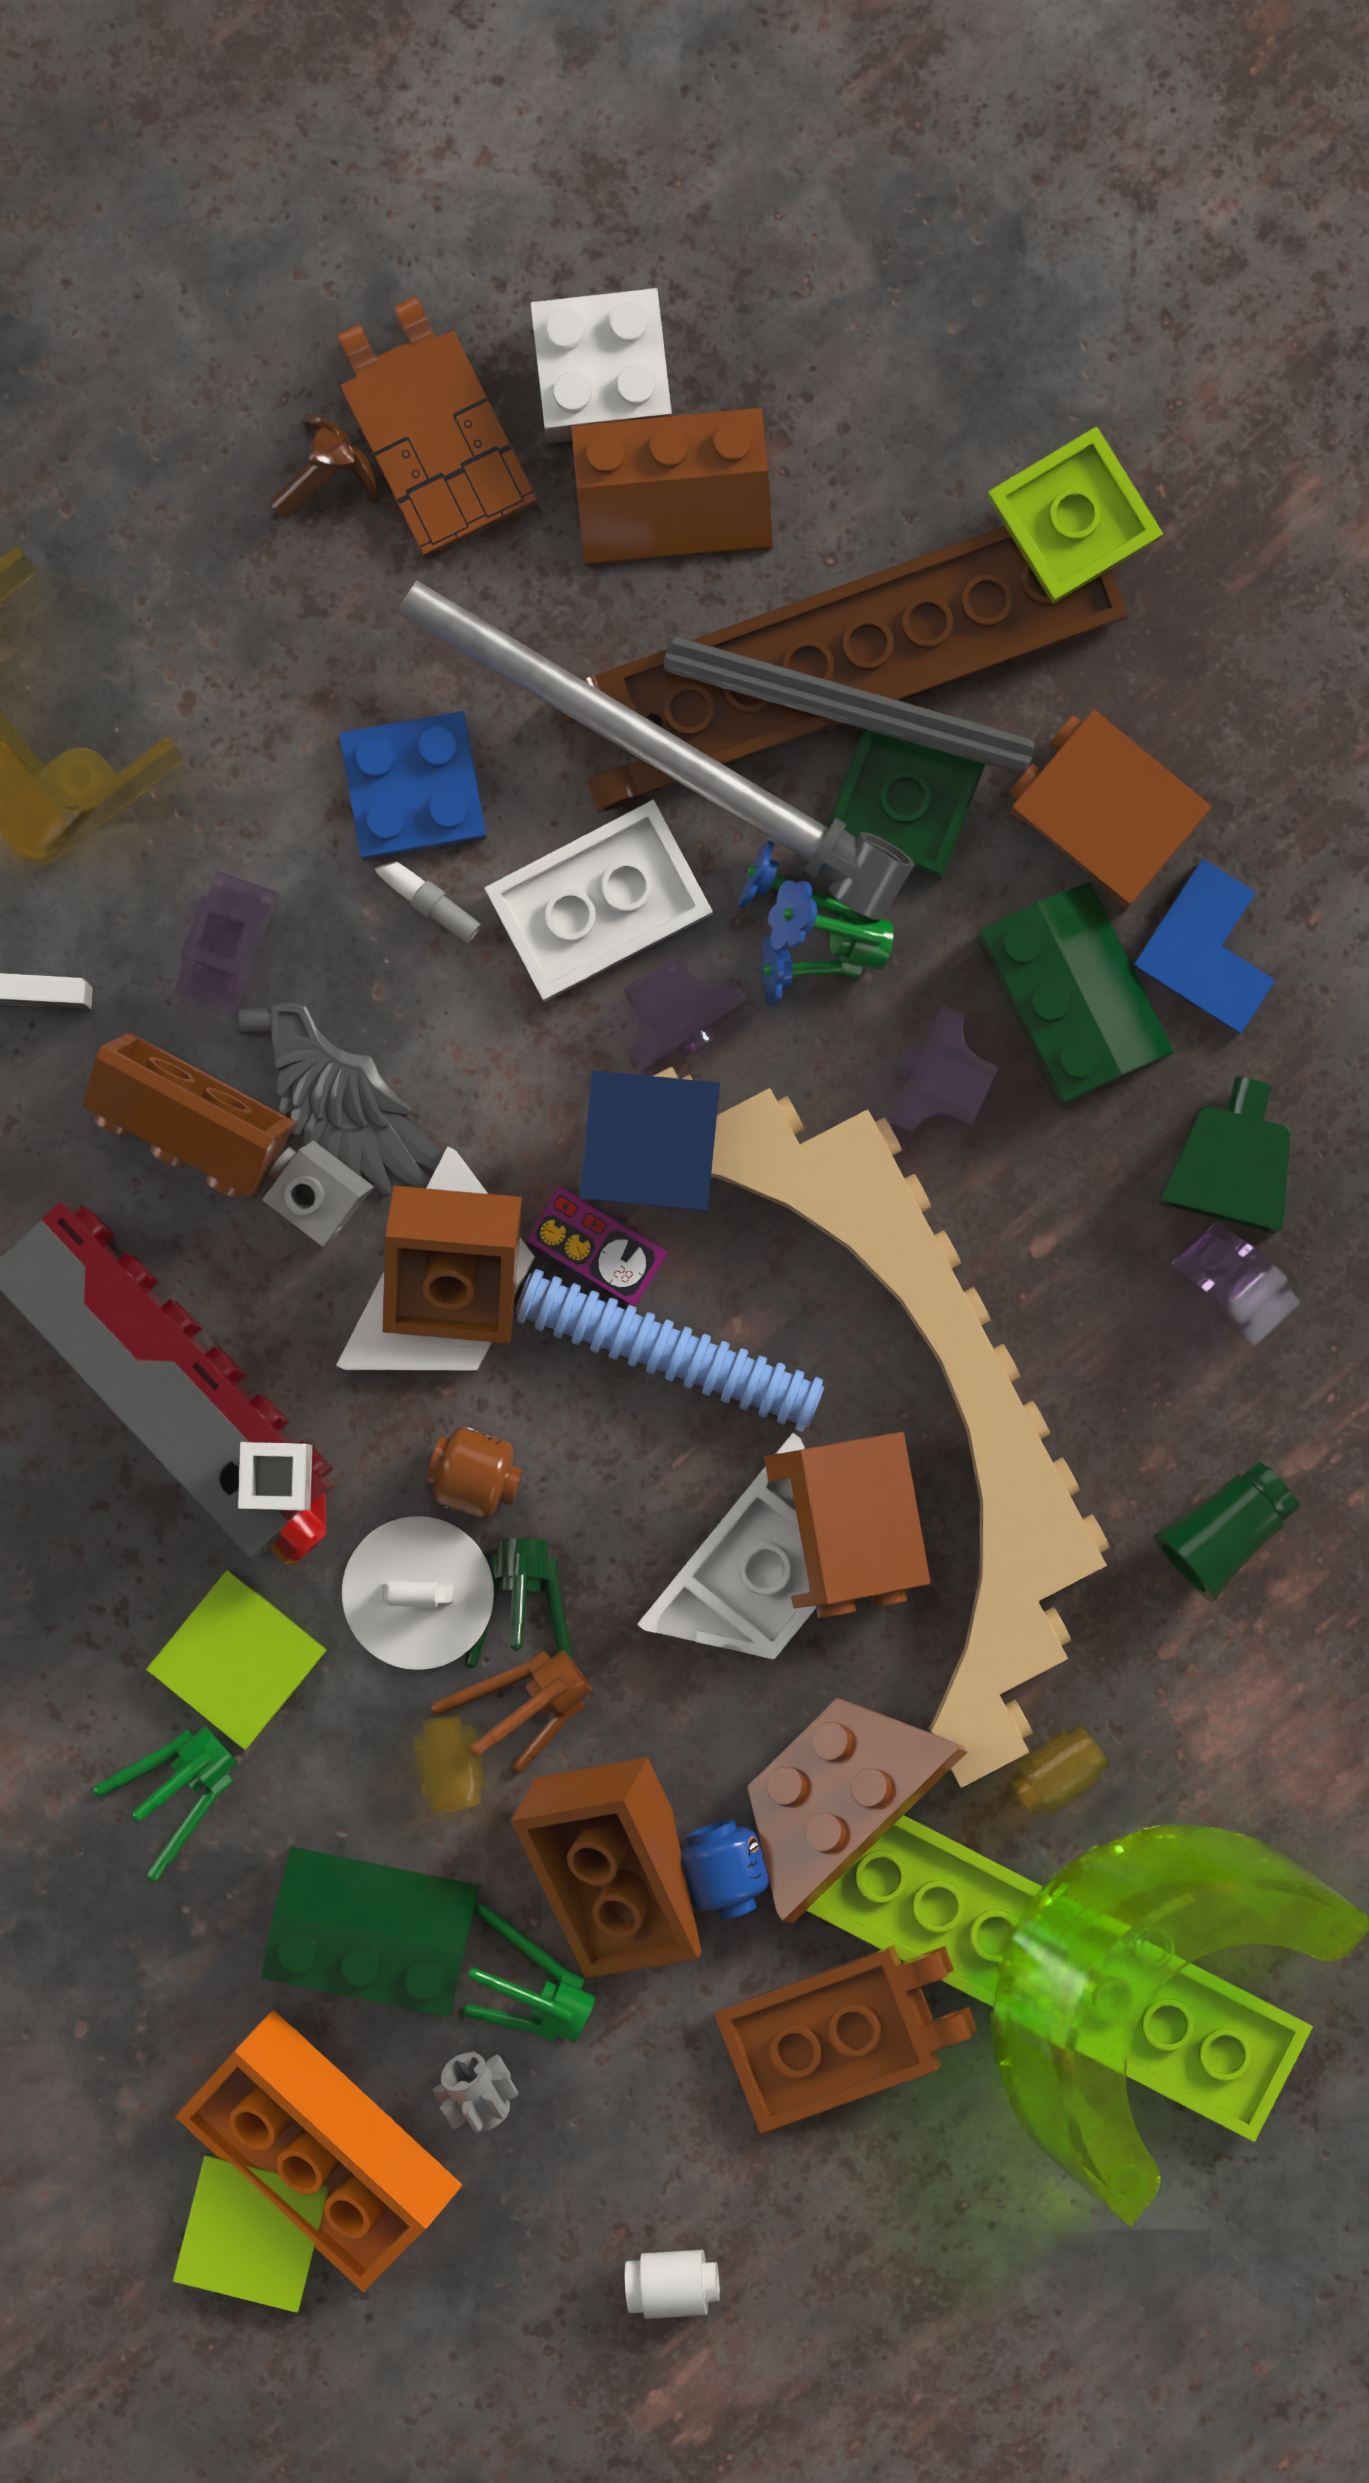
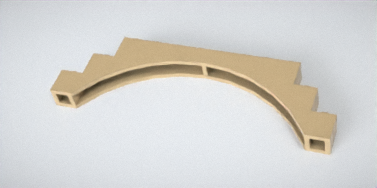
(1027, 1522)

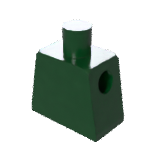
(1233, 1162)

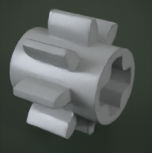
(475, 2091)

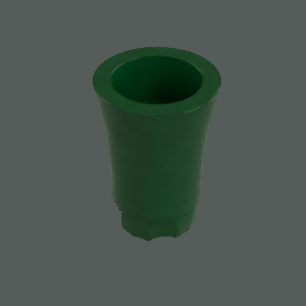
(1227, 1529)

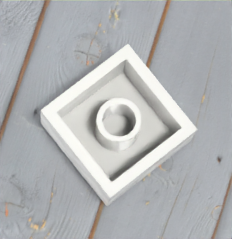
(600, 360)

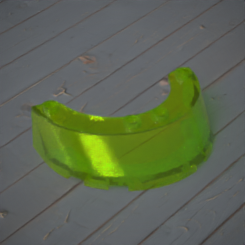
(1099, 1952)

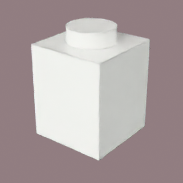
(275, 1476)

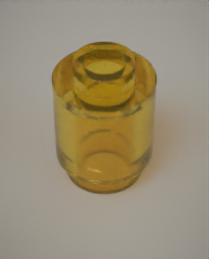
(445, 1765)
(1059, 1771)

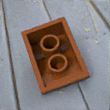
(610, 1866)

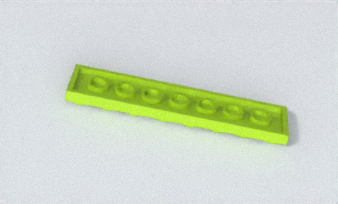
(1196, 2037)

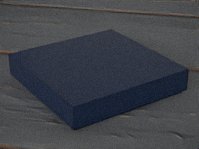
(649, 1141)

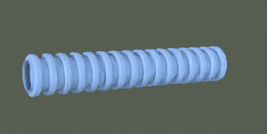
(669, 1350)

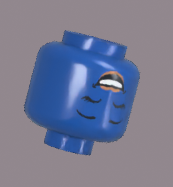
(724, 1868)

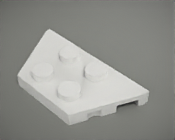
(377, 1350)
(742, 1576)

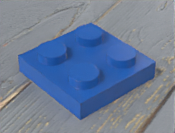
(412, 785)

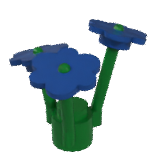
(853, 936)

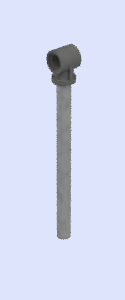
(862, 870)

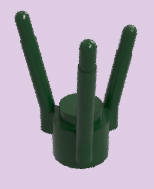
(521, 1567)

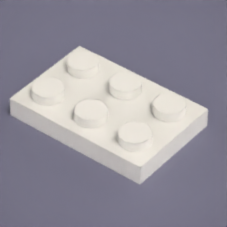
(598, 900)

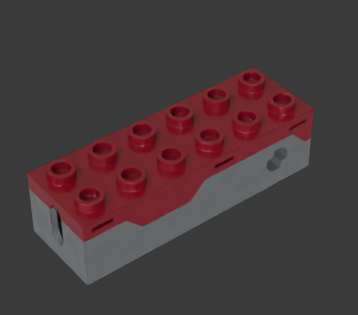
(156, 1373)

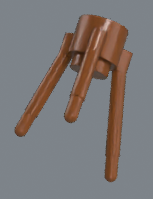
(555, 1686)

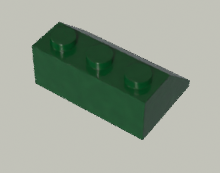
(1073, 993)
(370, 1931)

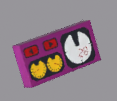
(597, 1247)

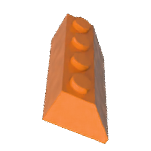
(299, 2116)

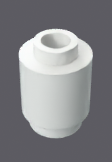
(671, 2284)

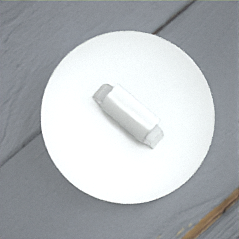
(418, 1592)

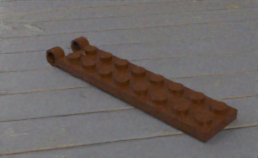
(878, 634)

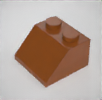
(451, 1264)

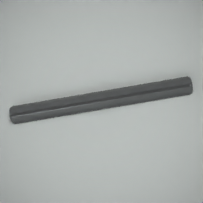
(848, 705)

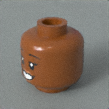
(473, 1472)

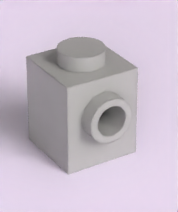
(315, 1191)

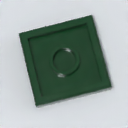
(908, 798)

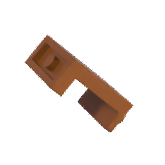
(1108, 806)
(855, 1522)

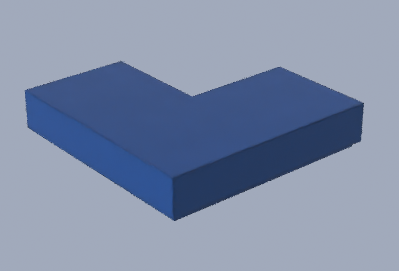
(1189, 953)

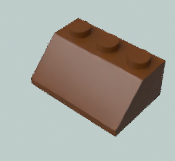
(672, 486)
(185, 1115)

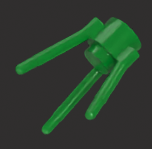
(200, 1763)
(559, 2007)

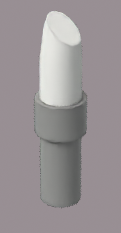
(429, 900)

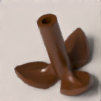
(327, 454)

